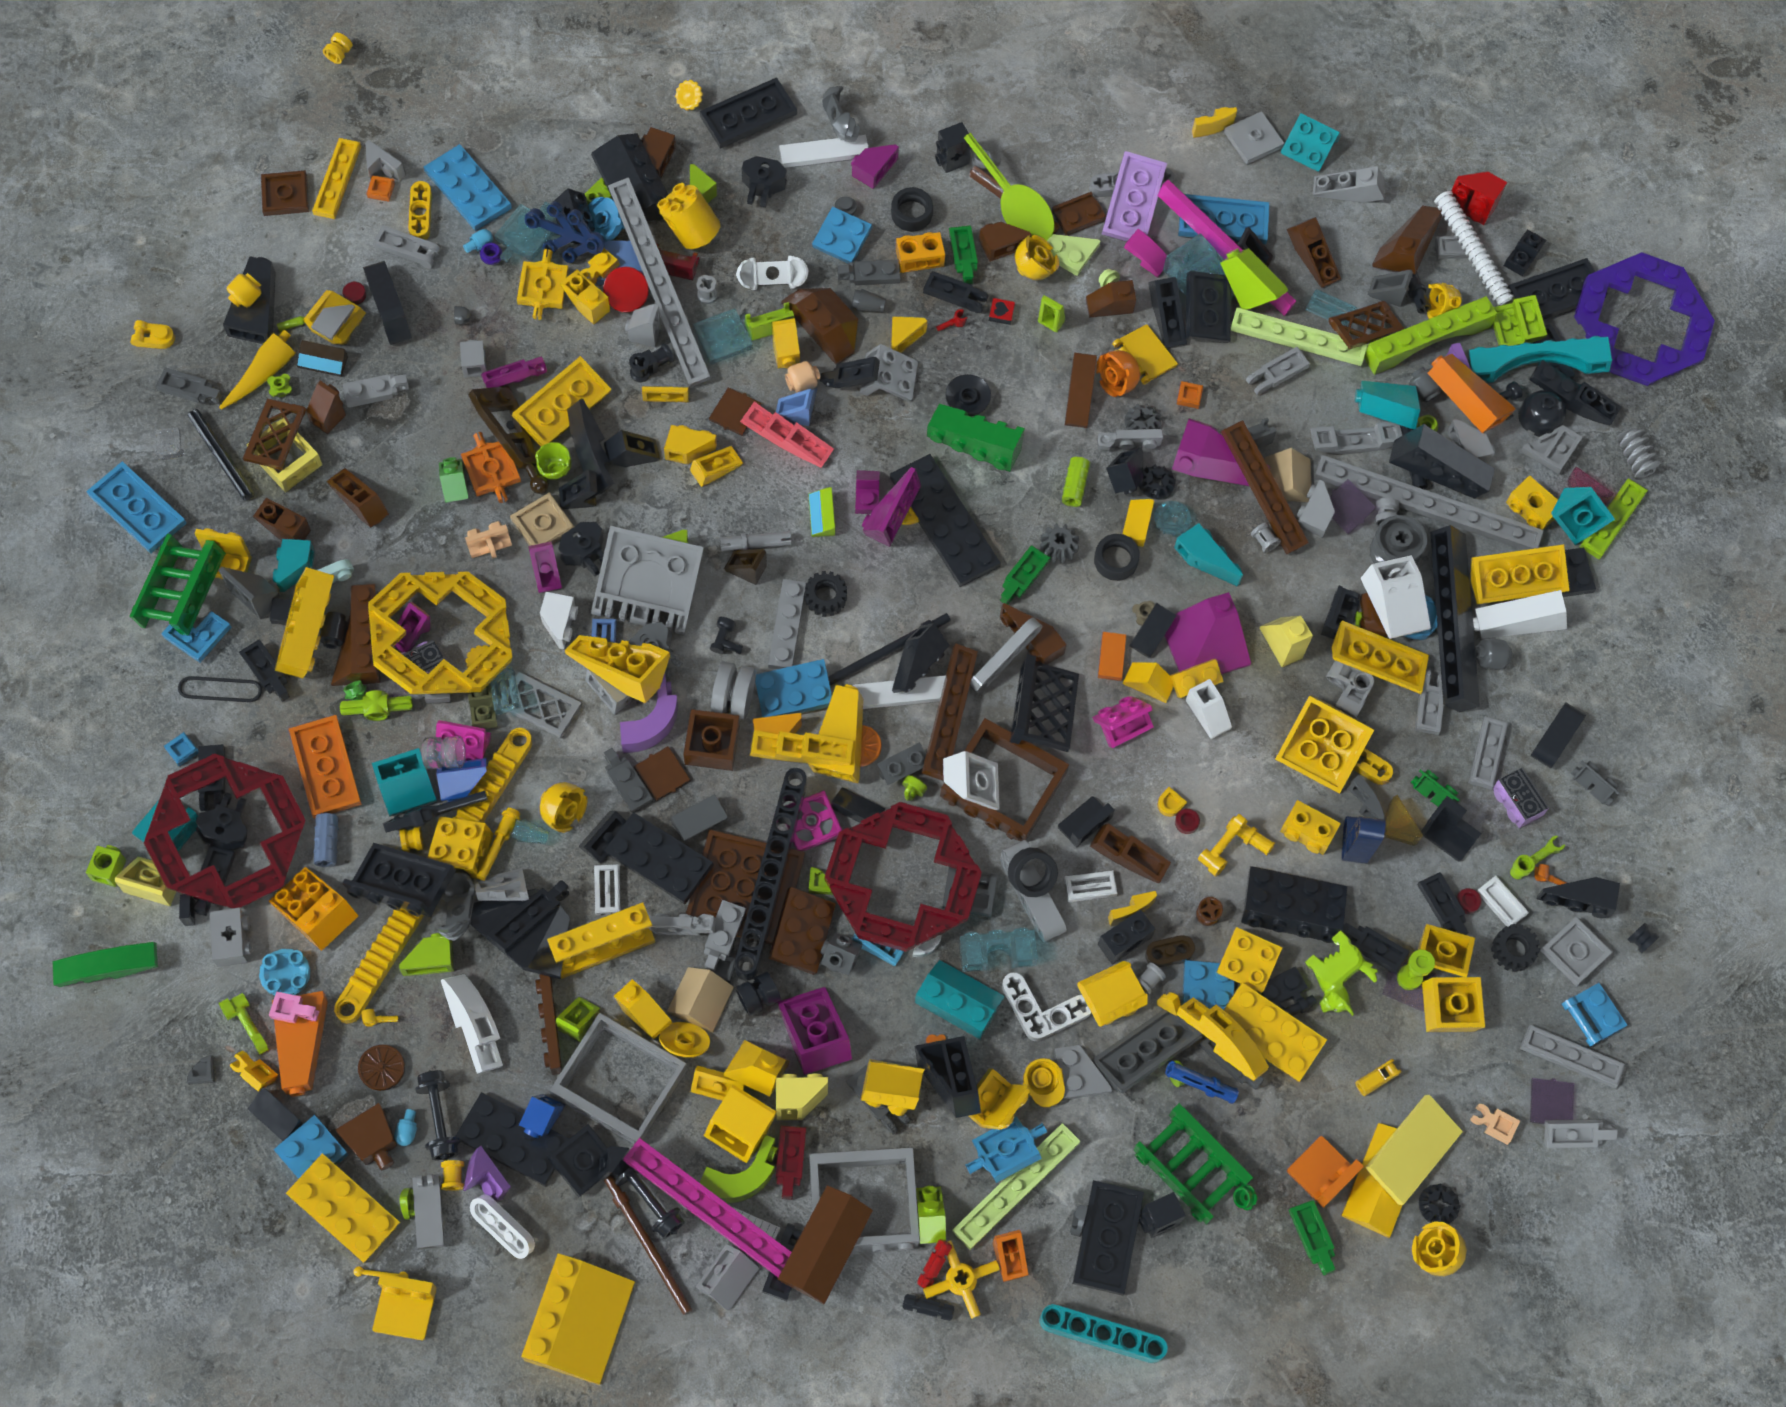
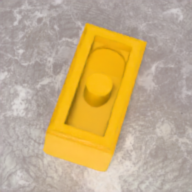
(715, 465)

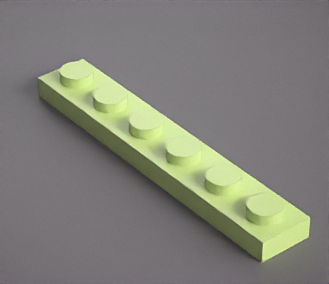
(1296, 335)
(1015, 1188)

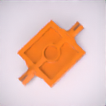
(490, 468)

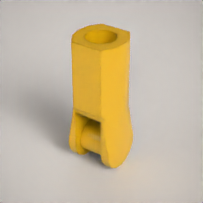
(1376, 1079)

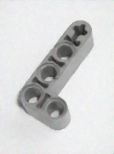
(1040, 910)

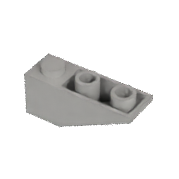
(1353, 185)

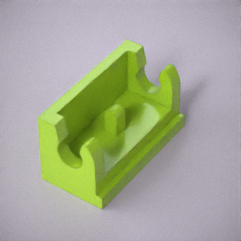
(761, 325)

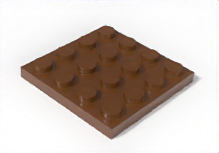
(735, 877)

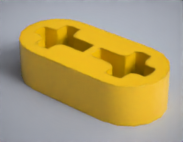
(1371, 766)

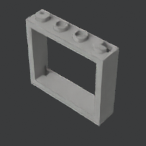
(632, 1037)
(873, 1158)

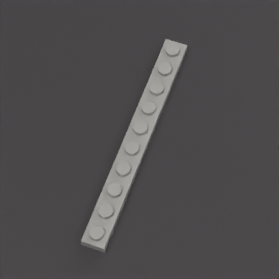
(659, 282)
(1430, 504)

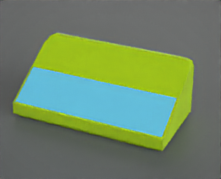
(822, 513)

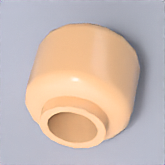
(802, 377)

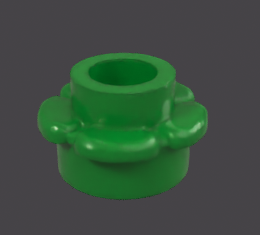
(1240, 1197)

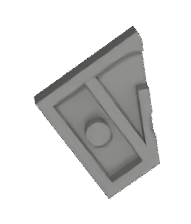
(1553, 448)
(503, 887)
(1080, 1073)

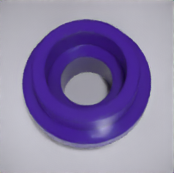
(490, 248)

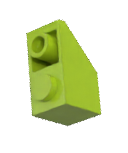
(930, 1214)

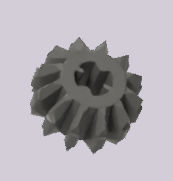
(1060, 535)

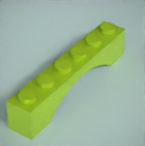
(1395, 348)

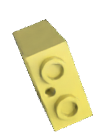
(298, 469)

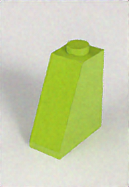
(1251, 279)

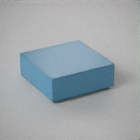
(181, 749)

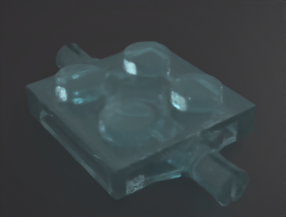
(521, 238)

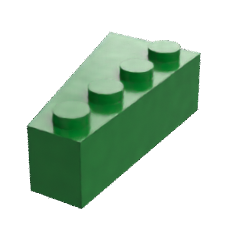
(976, 436)

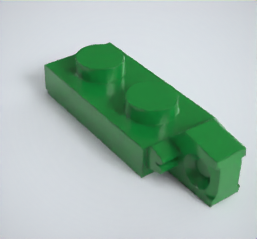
(963, 252)
(1024, 574)
(1314, 1235)

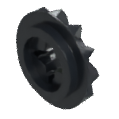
(1155, 490)
(1431, 1212)

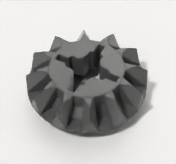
(1133, 416)

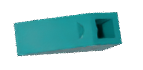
(1203, 553)

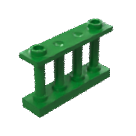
(194, 593)
(1199, 1139)

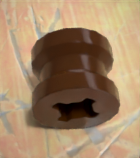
(1211, 906)

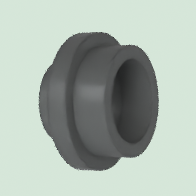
(846, 204)

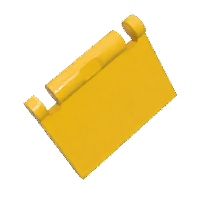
(1148, 351)

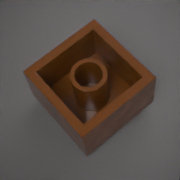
(711, 740)

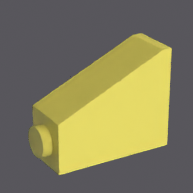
(1287, 638)

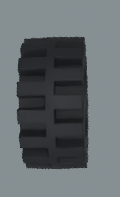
(824, 606)
(1505, 957)

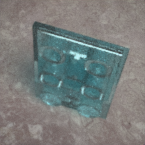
(1193, 256)

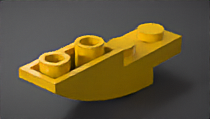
(1230, 1038)

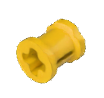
(452, 1175)

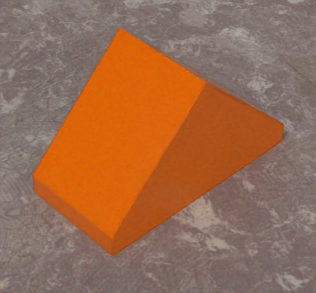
(1010, 1255)

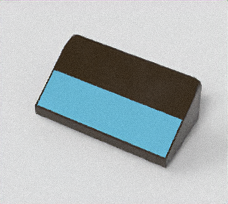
(322, 358)

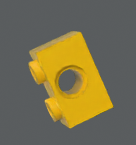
(1532, 492)

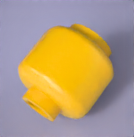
(243, 290)

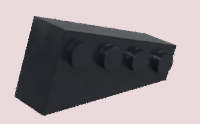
(1442, 462)

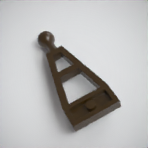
(502, 399)

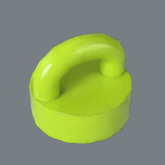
(913, 787)

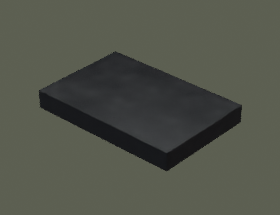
(1208, 307)

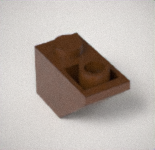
(325, 407)
(282, 521)

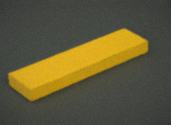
(336, 178)

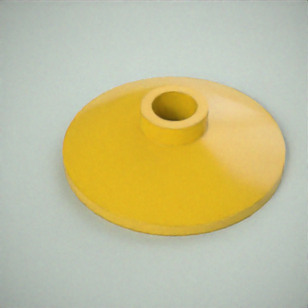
(685, 1039)

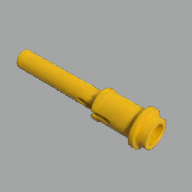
(502, 834)

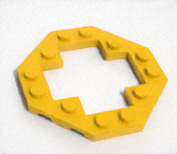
(444, 677)

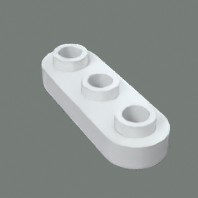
(502, 1226)

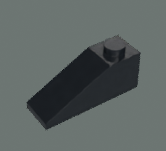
(1168, 311)

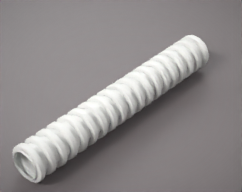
(1474, 248)

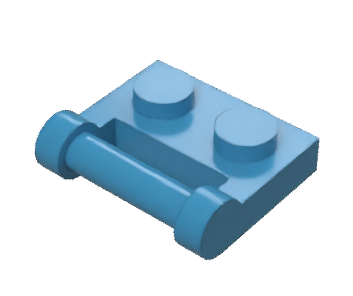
(1599, 1009)

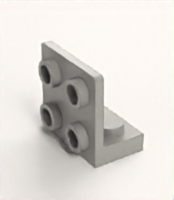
(895, 373)

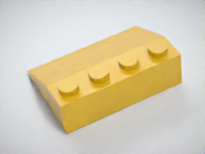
(578, 1319)

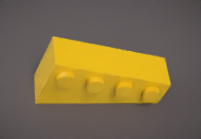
(303, 623)

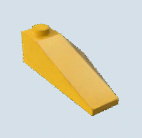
(627, 667)

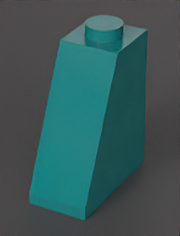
(1389, 402)

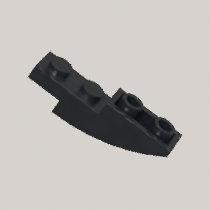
(1579, 399)

